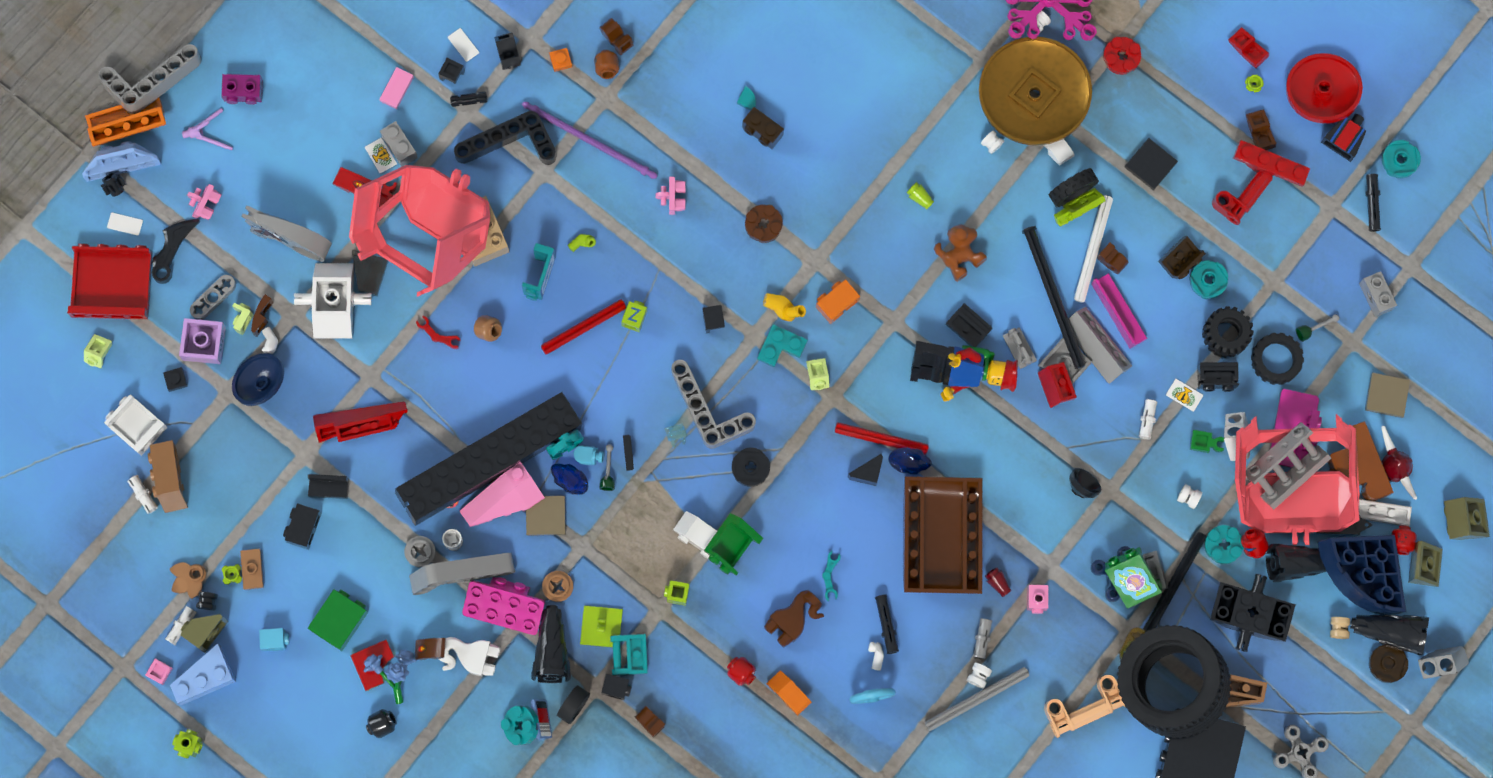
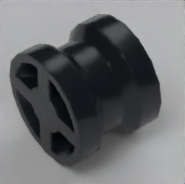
(206, 601)

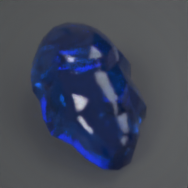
(909, 460)
(569, 478)

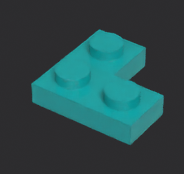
(778, 341)

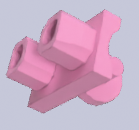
(675, 186)
(208, 194)

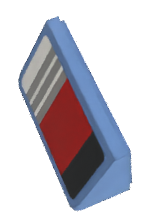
(543, 727)

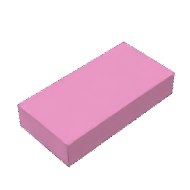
(396, 88)

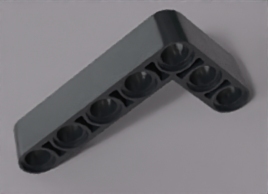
(507, 138)

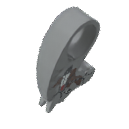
(292, 235)

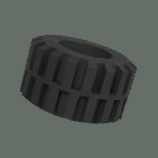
(1234, 318)

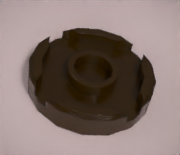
(1388, 663)

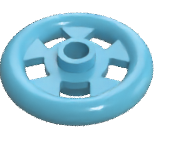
(872, 695)

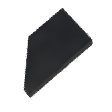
(628, 452)

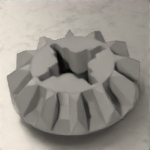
(419, 542)

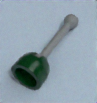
(1304, 332)
(607, 482)

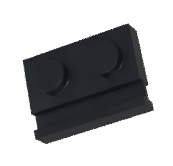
(969, 326)

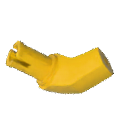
(783, 307)

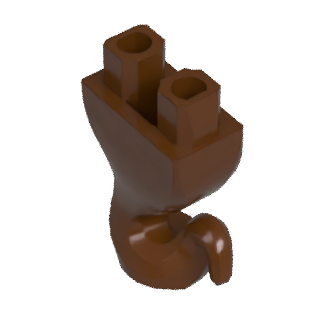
(792, 619)

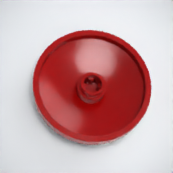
(1324, 88)

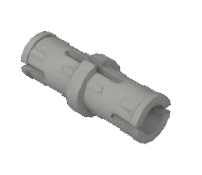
(982, 638)

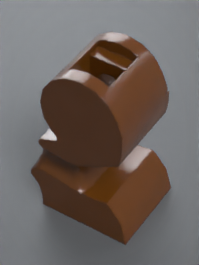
(614, 34)

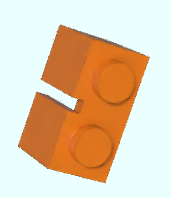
(835, 302)

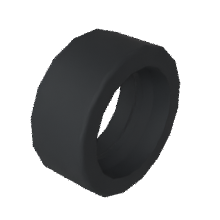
(573, 704)

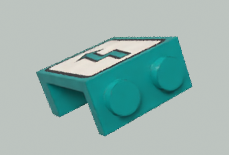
(547, 255)

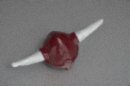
(1397, 464)

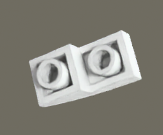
(1060, 151)

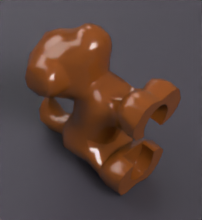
(961, 238)

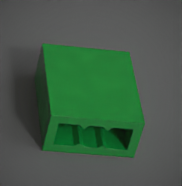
(338, 619)

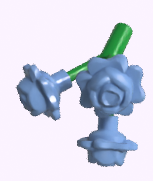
(395, 672)

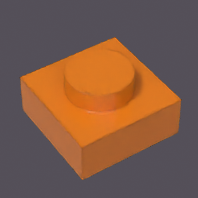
(560, 59)

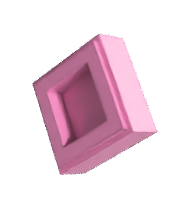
(159, 671)

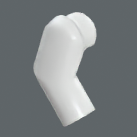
(271, 342)
(878, 655)

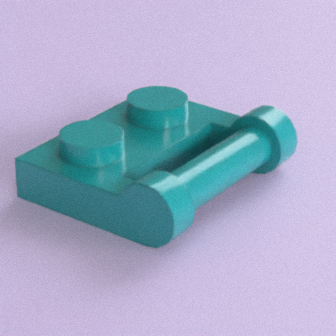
(635, 652)

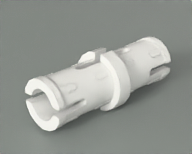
(1148, 419)
(142, 494)
(174, 634)

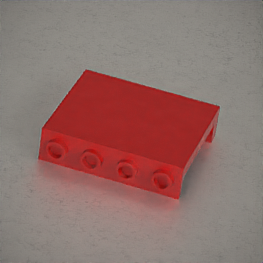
(110, 282)

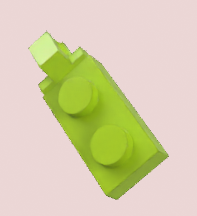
(1079, 206)

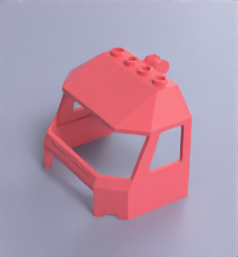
(434, 205)
(1320, 504)

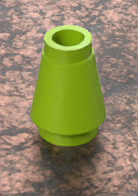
(920, 195)

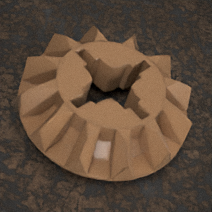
(556, 577)

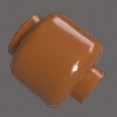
(606, 64)

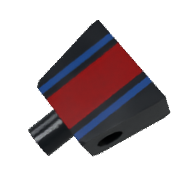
(1346, 137)

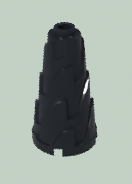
(1293, 562)
(1403, 632)
(551, 652)

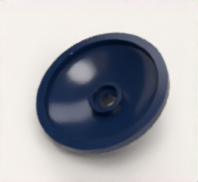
(258, 379)

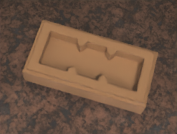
(252, 569)

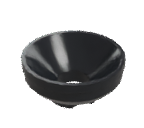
(1084, 484)

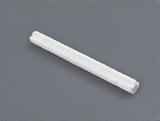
(1093, 249)

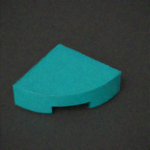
(747, 99)

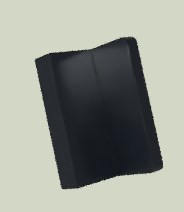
(328, 486)

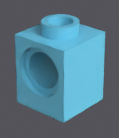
(273, 639)

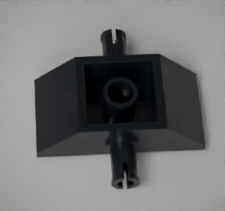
(1271, 615)

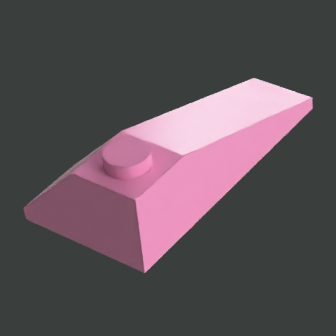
(507, 494)

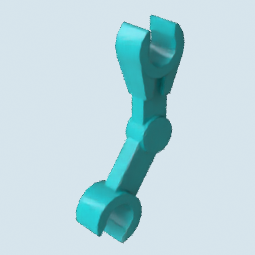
(827, 576)

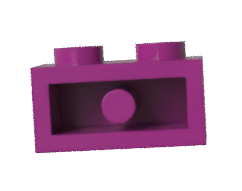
(242, 88)

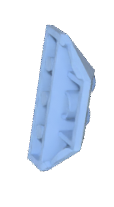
(119, 160)

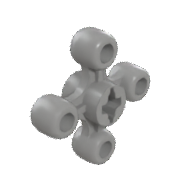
(1304, 759)

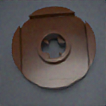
(761, 234)

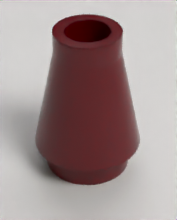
(998, 581)

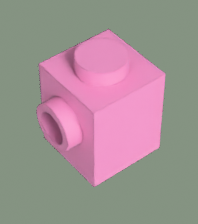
(1037, 598)

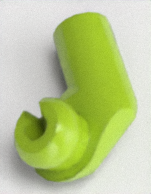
(582, 240)

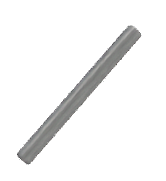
(977, 698)

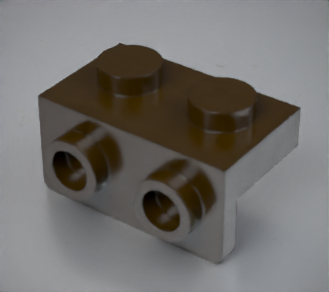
(1181, 258)

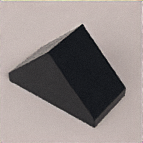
(868, 472)

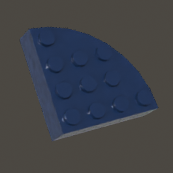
(1366, 571)

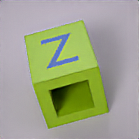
(634, 316)

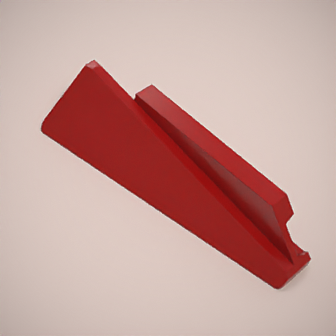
(358, 422)

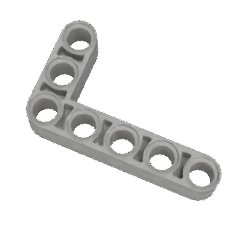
(151, 81)
(703, 411)
(461, 570)

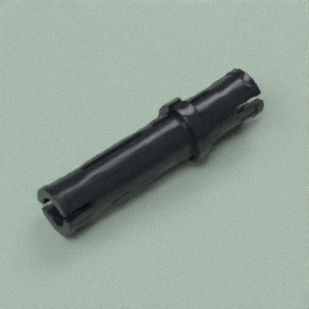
(1373, 202)
(887, 625)

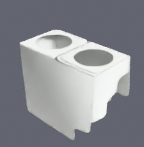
(1230, 441)

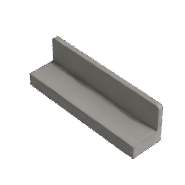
(1098, 345)

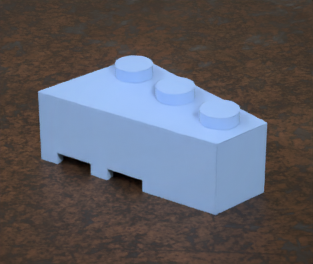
(203, 677)

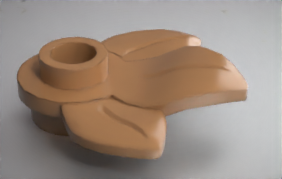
(185, 580)

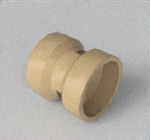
(1340, 628)

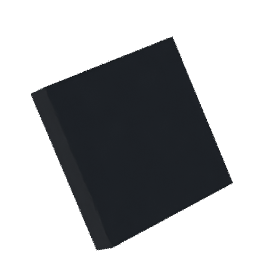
(1151, 164)

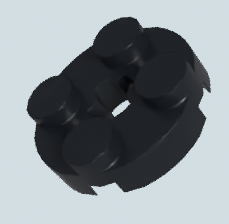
(758, 475)

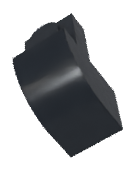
(507, 51)

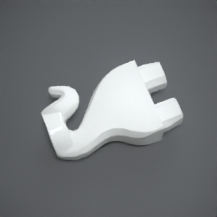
(471, 655)

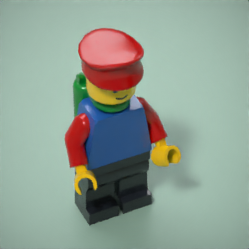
(961, 368)

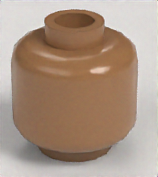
(487, 328)

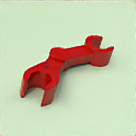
(447, 340)

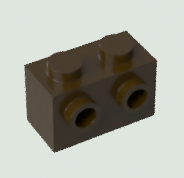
(762, 128)

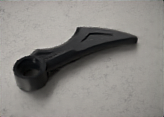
(173, 238)

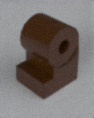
(1112, 259)
(650, 721)

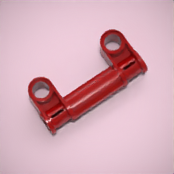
(1245, 200)

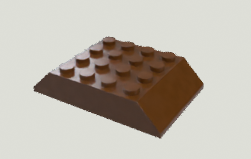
(942, 535)

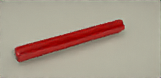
(583, 326)
(879, 438)

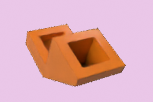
(789, 692)

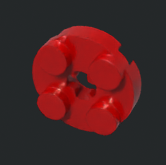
(1126, 45)

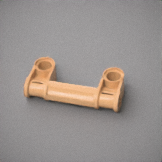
(1085, 714)

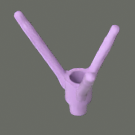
(197, 131)

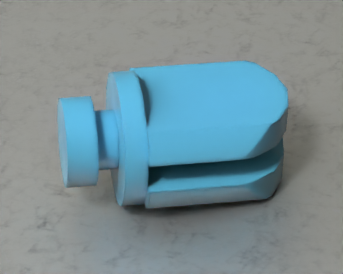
(588, 455)

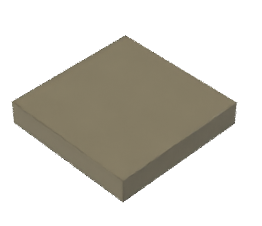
(1387, 395)
(546, 517)

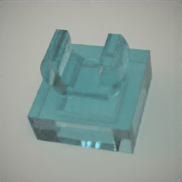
(676, 432)

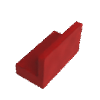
(1056, 384)

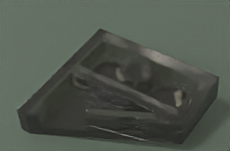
(369, 273)

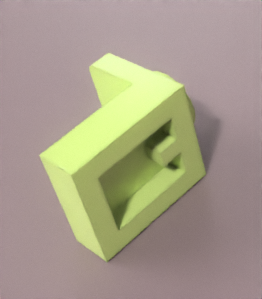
(242, 321)
(96, 351)
(818, 374)

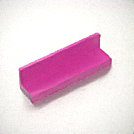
(1119, 311)

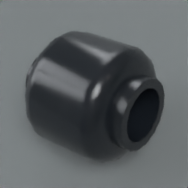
(381, 723)

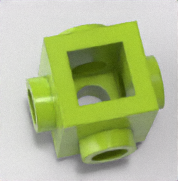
(194, 747)

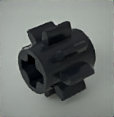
(113, 184)

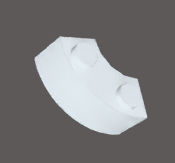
(694, 531)

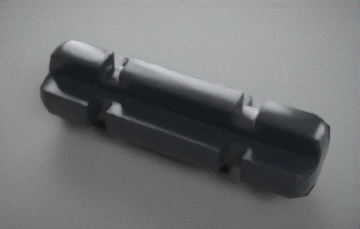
(468, 99)

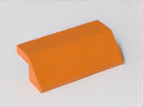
(118, 123)

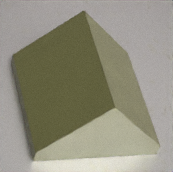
(1425, 564)

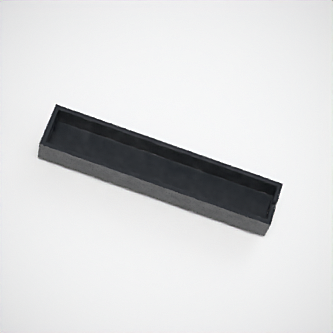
(487, 458)

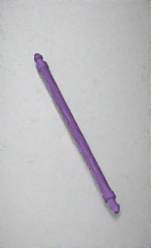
(644, 170)

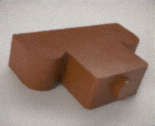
(1370, 468)

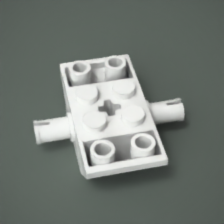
(333, 318)

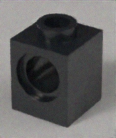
(616, 687)

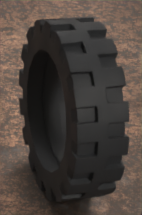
(1073, 187)
(1289, 343)

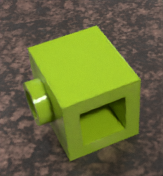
(677, 592)

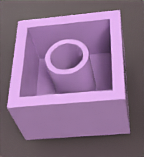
(202, 341)

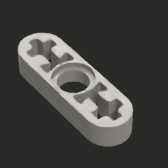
(219, 283)

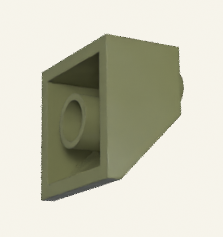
(1466, 518)
(203, 630)

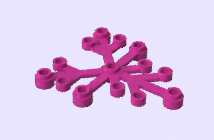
(1071, 19)

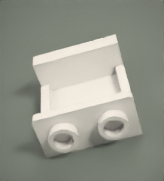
(135, 424)

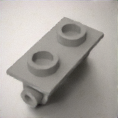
(1019, 347)

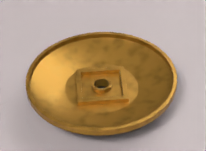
(1039, 66)

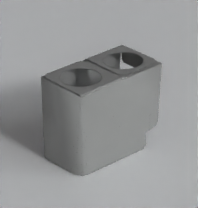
(1455, 654)

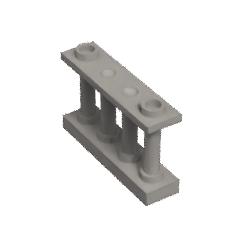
(1297, 475)

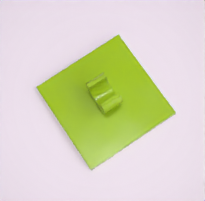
(599, 625)

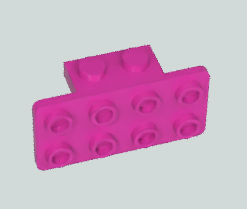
(1293, 409)
(504, 605)

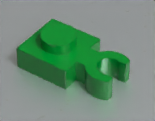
(1203, 441)

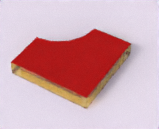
(370, 678)

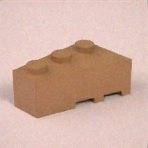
(166, 476)
(1246, 691)

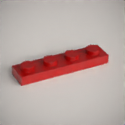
(1271, 163)

